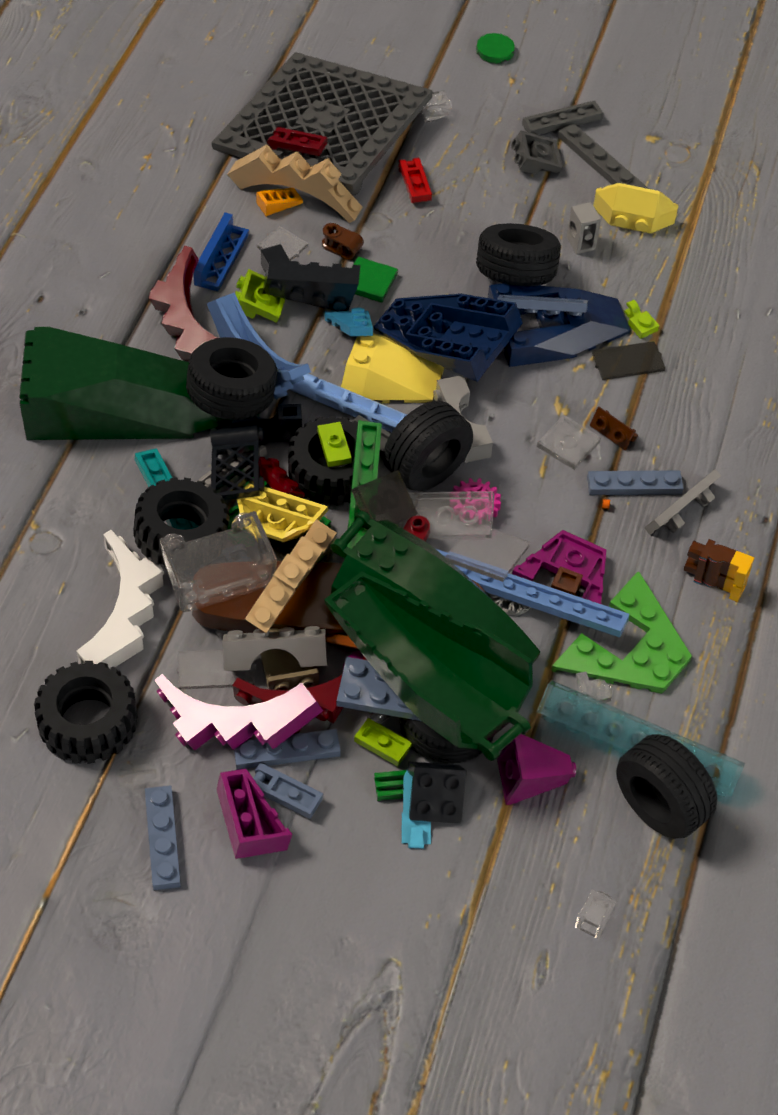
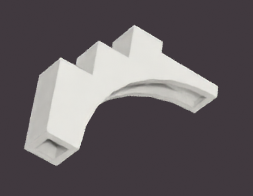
(121, 634)

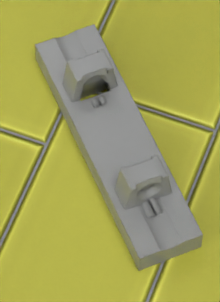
(671, 517)

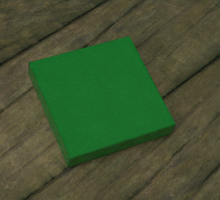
(374, 279)

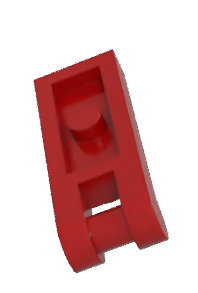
(415, 180)

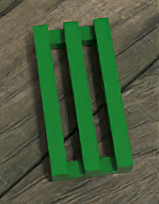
(389, 780)

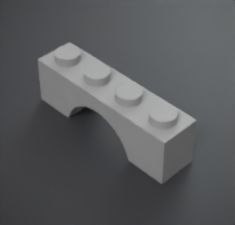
(456, 393)
(305, 645)

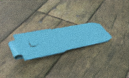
(413, 832)

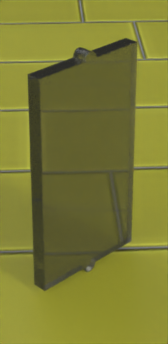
(628, 360)

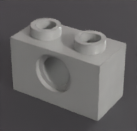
(583, 228)

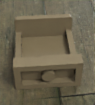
(284, 671)

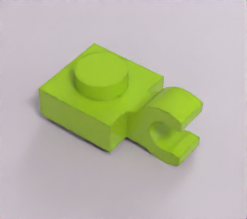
(641, 323)

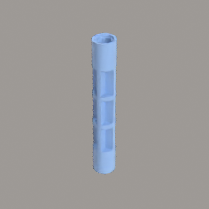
(348, 401)

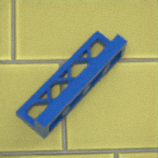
(213, 253)

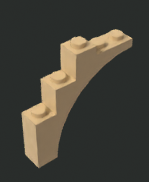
(293, 171)
(290, 575)

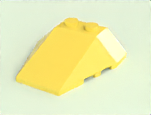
(389, 371)

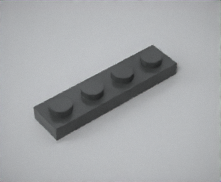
(562, 118)

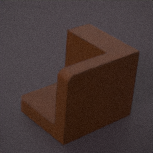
(567, 581)

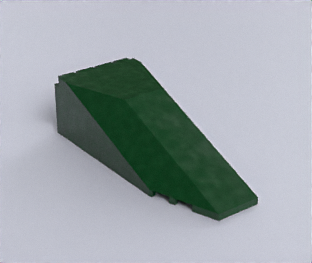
(104, 391)

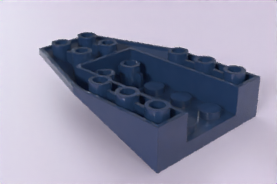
(452, 329)

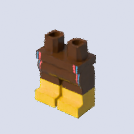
(719, 567)

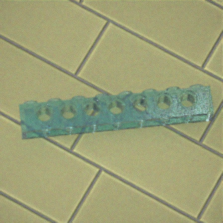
(551, 711)

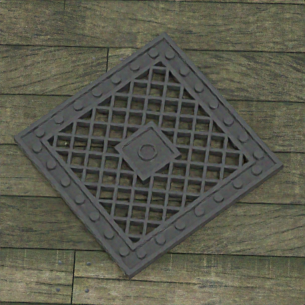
(329, 116)

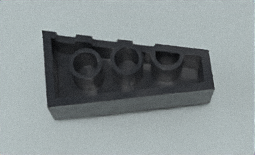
(312, 284)

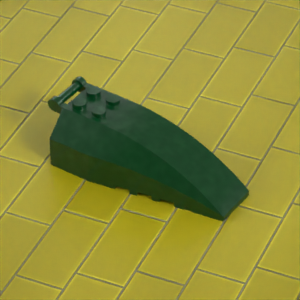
(425, 575)
(442, 669)

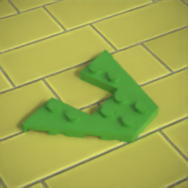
(654, 659)

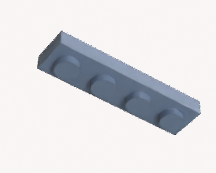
(552, 305)
(635, 482)
(294, 749)
(162, 838)

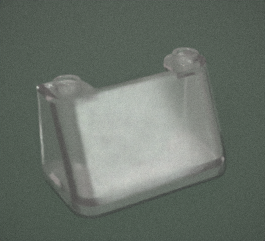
(219, 564)

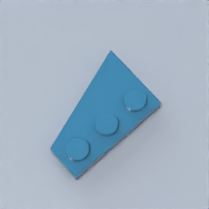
(353, 322)

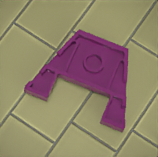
(573, 554)

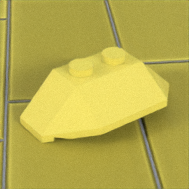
(635, 207)
(282, 514)

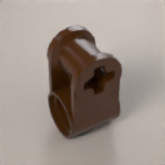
(343, 242)

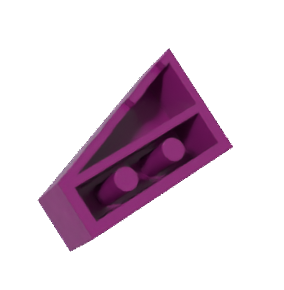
(248, 817)

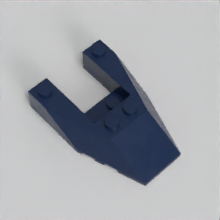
(562, 334)

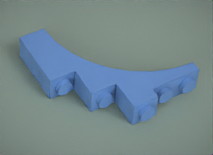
(233, 323)

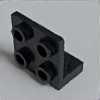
(436, 792)

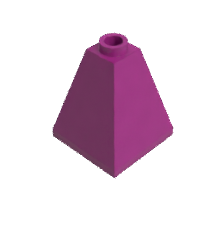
(532, 769)

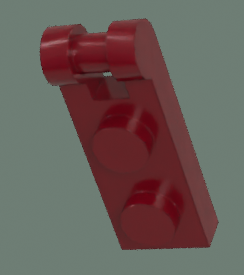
(297, 141)
(277, 477)

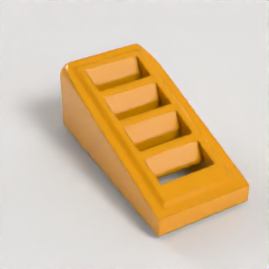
(272, 200)

